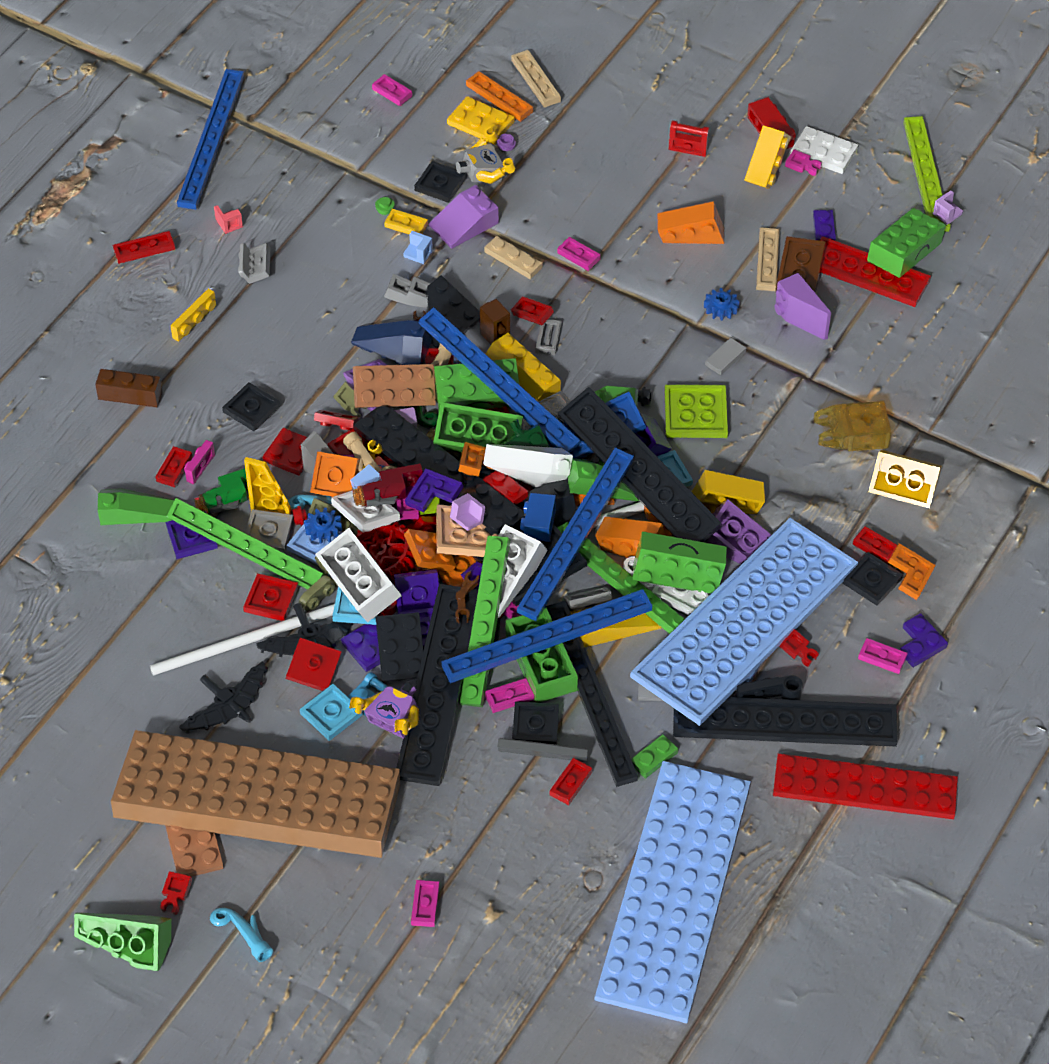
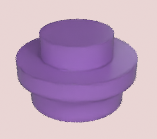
(506, 142)

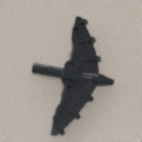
(325, 635)
(228, 702)

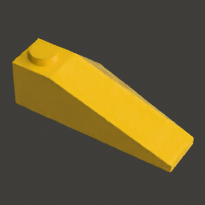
(263, 488)
(626, 628)

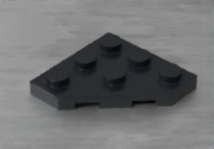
(451, 305)

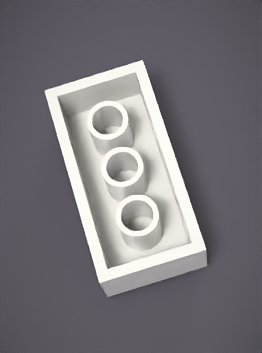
(358, 575)

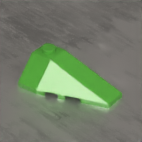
(135, 938)

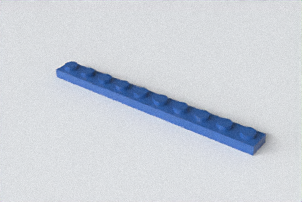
(210, 139)
(498, 380)
(575, 534)
(546, 636)

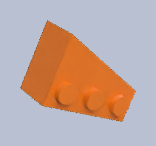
(691, 225)
(623, 535)

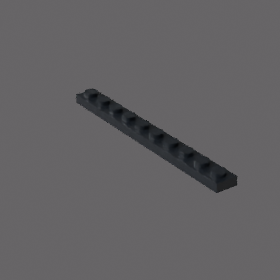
(597, 706)

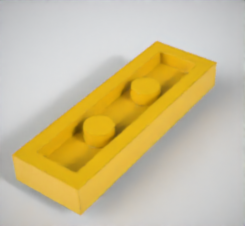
(193, 315)

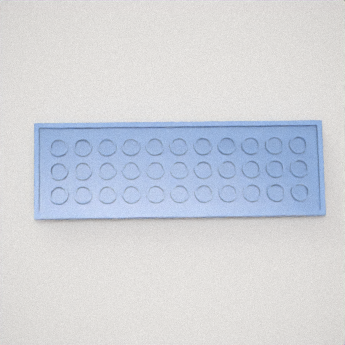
(743, 621)
(673, 892)

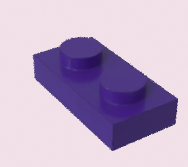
(824, 224)

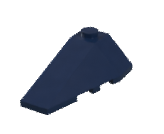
(400, 341)

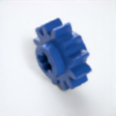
(721, 304)
(323, 525)

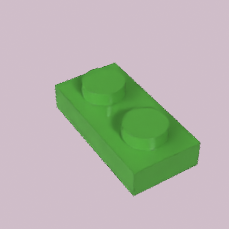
(653, 755)

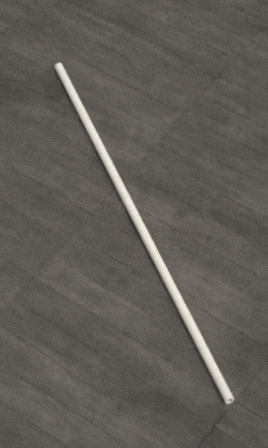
(312, 616)

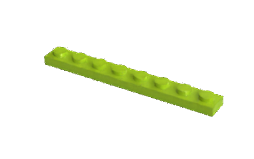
(923, 164)

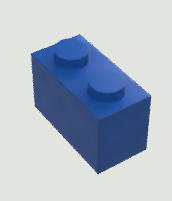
(539, 516)

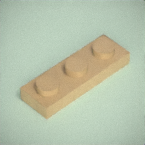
(513, 257)

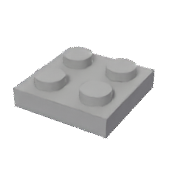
(270, 528)

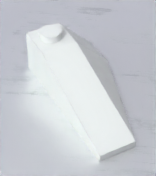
(528, 463)
(522, 561)

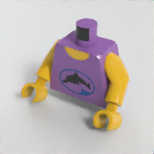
(390, 709)

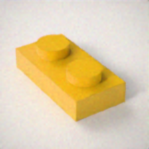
(405, 222)

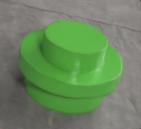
(384, 205)

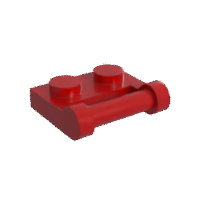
(688, 143)

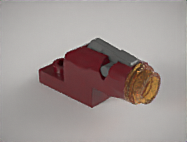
(389, 488)

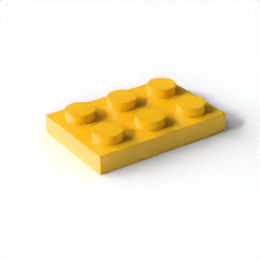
(476, 116)

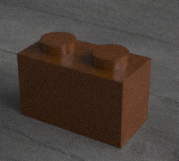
(494, 321)

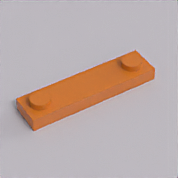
(499, 96)

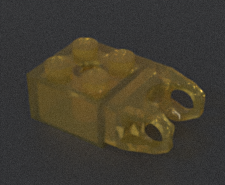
(855, 426)

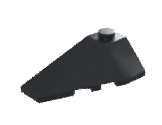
(564, 500)

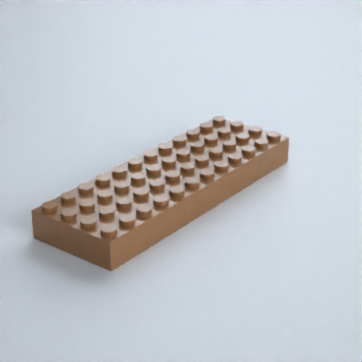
(257, 793)

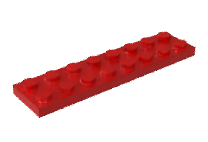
(865, 786)

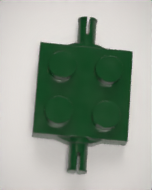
(531, 437)

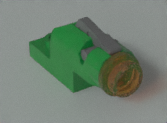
(226, 496)

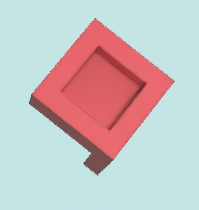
(229, 220)

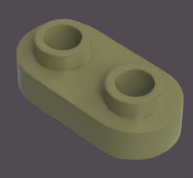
(317, 592)

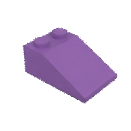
(465, 217)
(802, 306)
(738, 532)

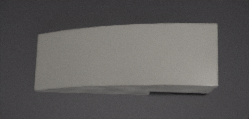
(407, 291)

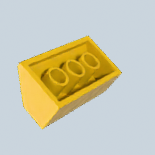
(532, 374)

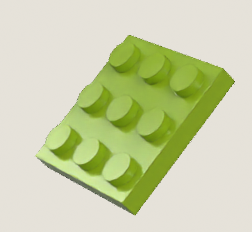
(695, 411)

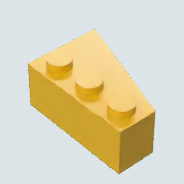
(767, 157)
(716, 488)

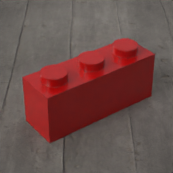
(766, 113)

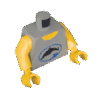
(483, 162)

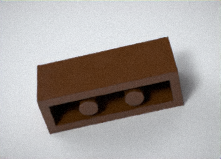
(128, 388)

